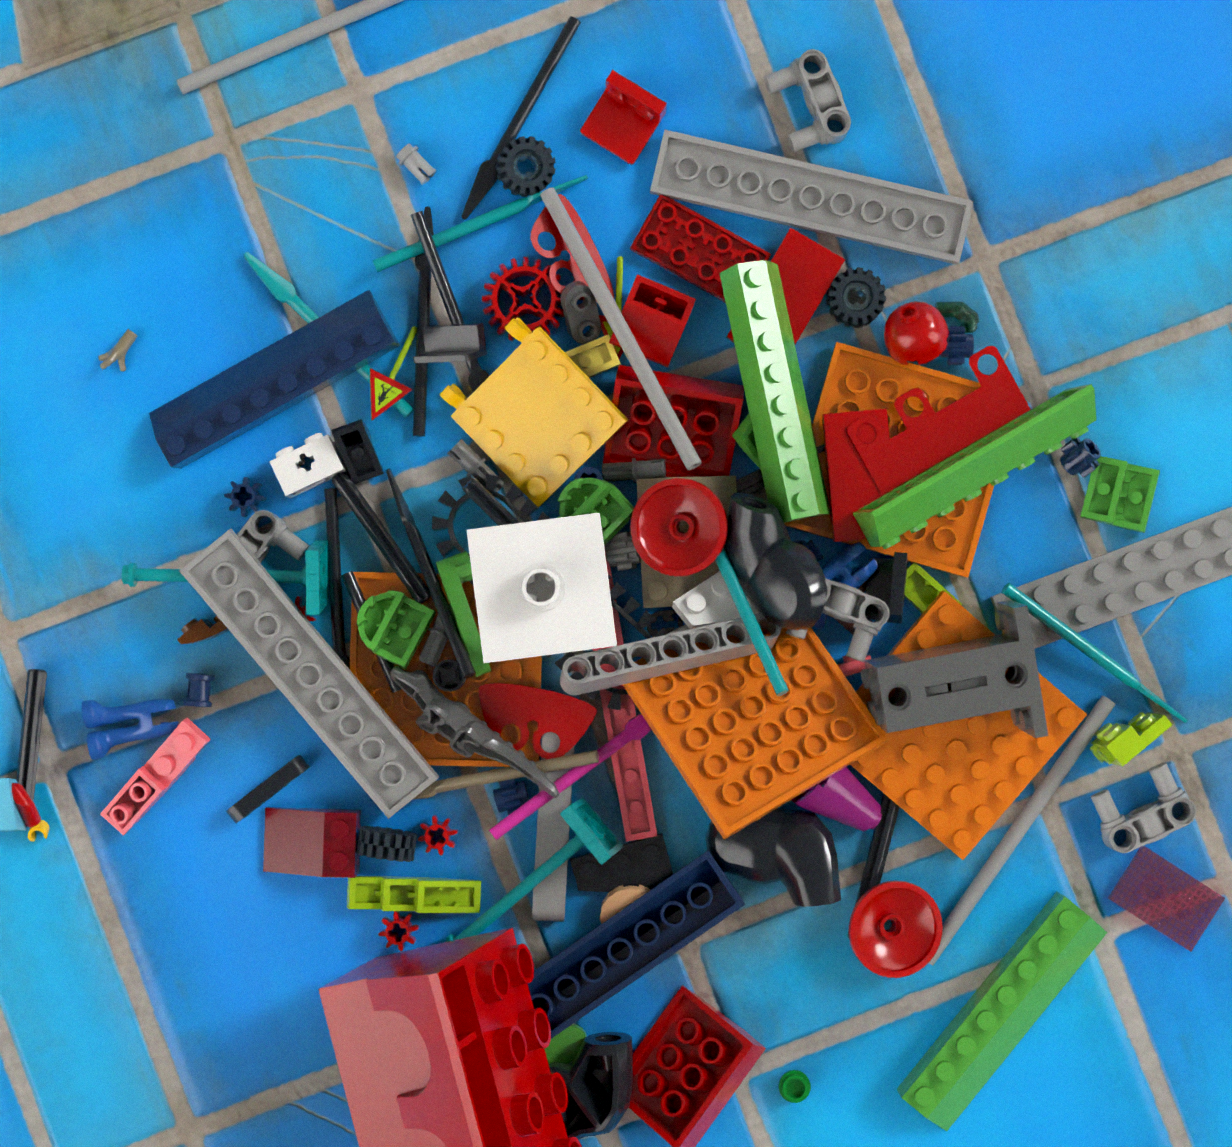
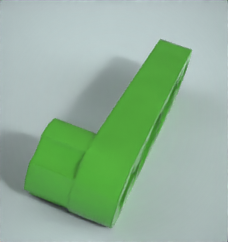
(453, 573)

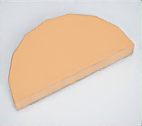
(619, 899)

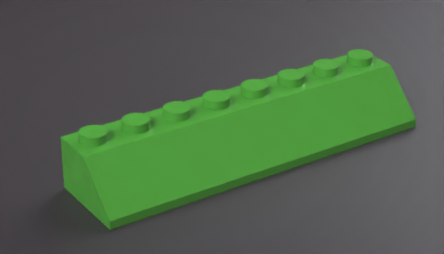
(774, 390)
(976, 466)
(1001, 1011)

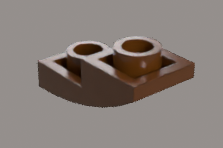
(201, 630)

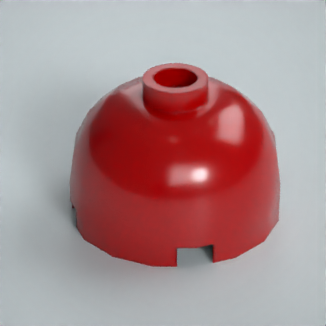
(915, 333)

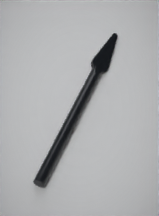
(487, 172)
(423, 320)
(477, 375)
(335, 578)
(432, 581)

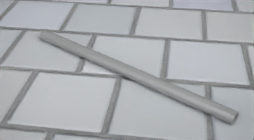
(282, 43)
(621, 329)
(1023, 822)

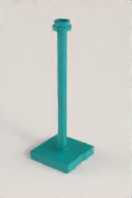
(312, 576)
(589, 831)

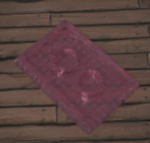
(1166, 898)

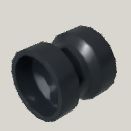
(445, 676)

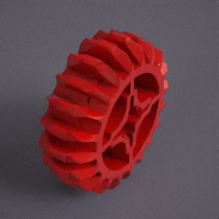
(533, 287)

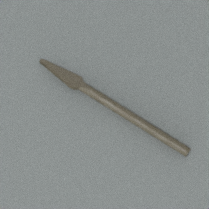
(507, 773)

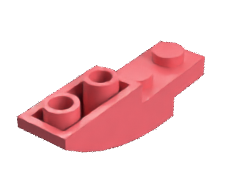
(155, 776)

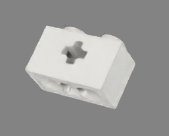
(297, 480)

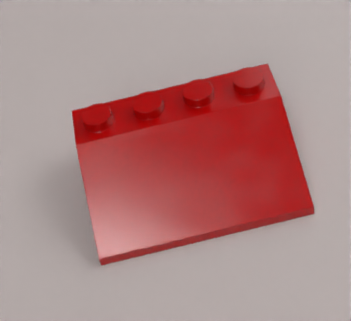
(705, 409)
(689, 1068)

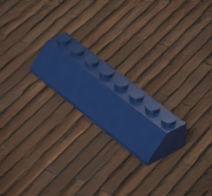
(272, 380)
(633, 942)

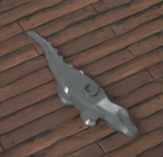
(463, 729)

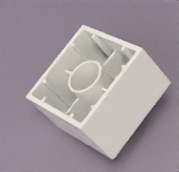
(541, 587)

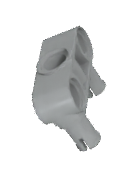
(821, 97)
(279, 535)
(849, 606)
(1146, 822)

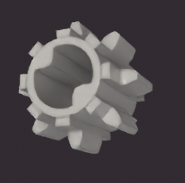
(621, 552)

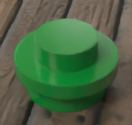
(794, 1086)

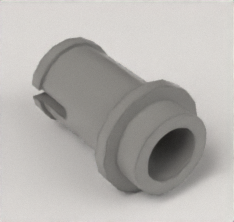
(415, 162)

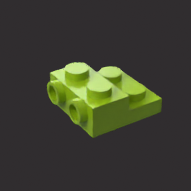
(1122, 742)

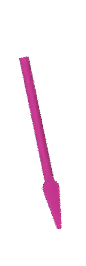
(634, 730)

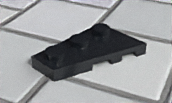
(636, 864)

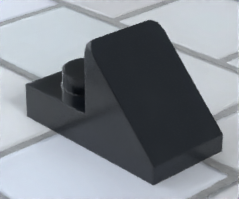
(357, 451)

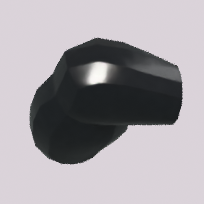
(772, 569)
(783, 848)
(597, 1084)

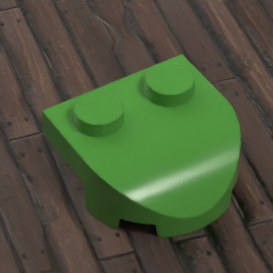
(596, 496)
(393, 626)

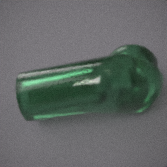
(961, 312)

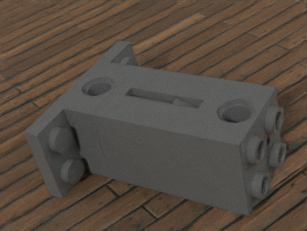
(961, 679)

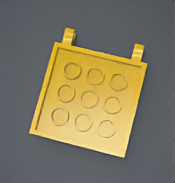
(536, 414)

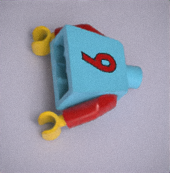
(19, 810)

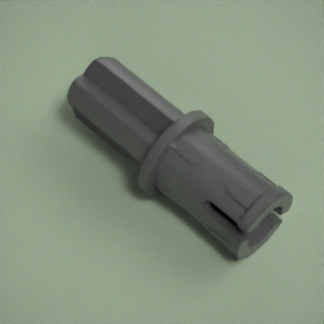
(472, 463)
(634, 470)
(435, 643)

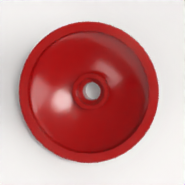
(657, 530)
(913, 933)

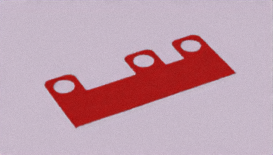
(940, 434)

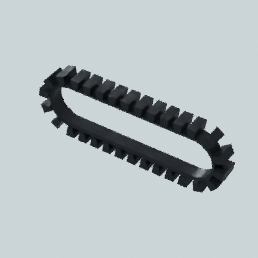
(527, 509)

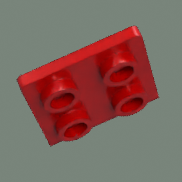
(624, 118)

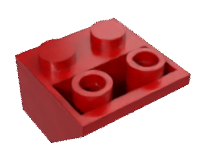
(656, 318)

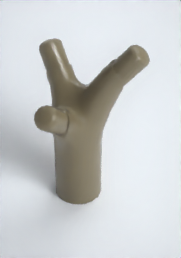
(119, 351)

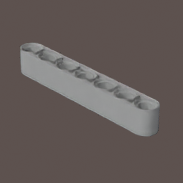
(657, 661)
(552, 835)

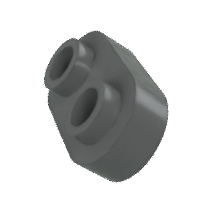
(580, 315)

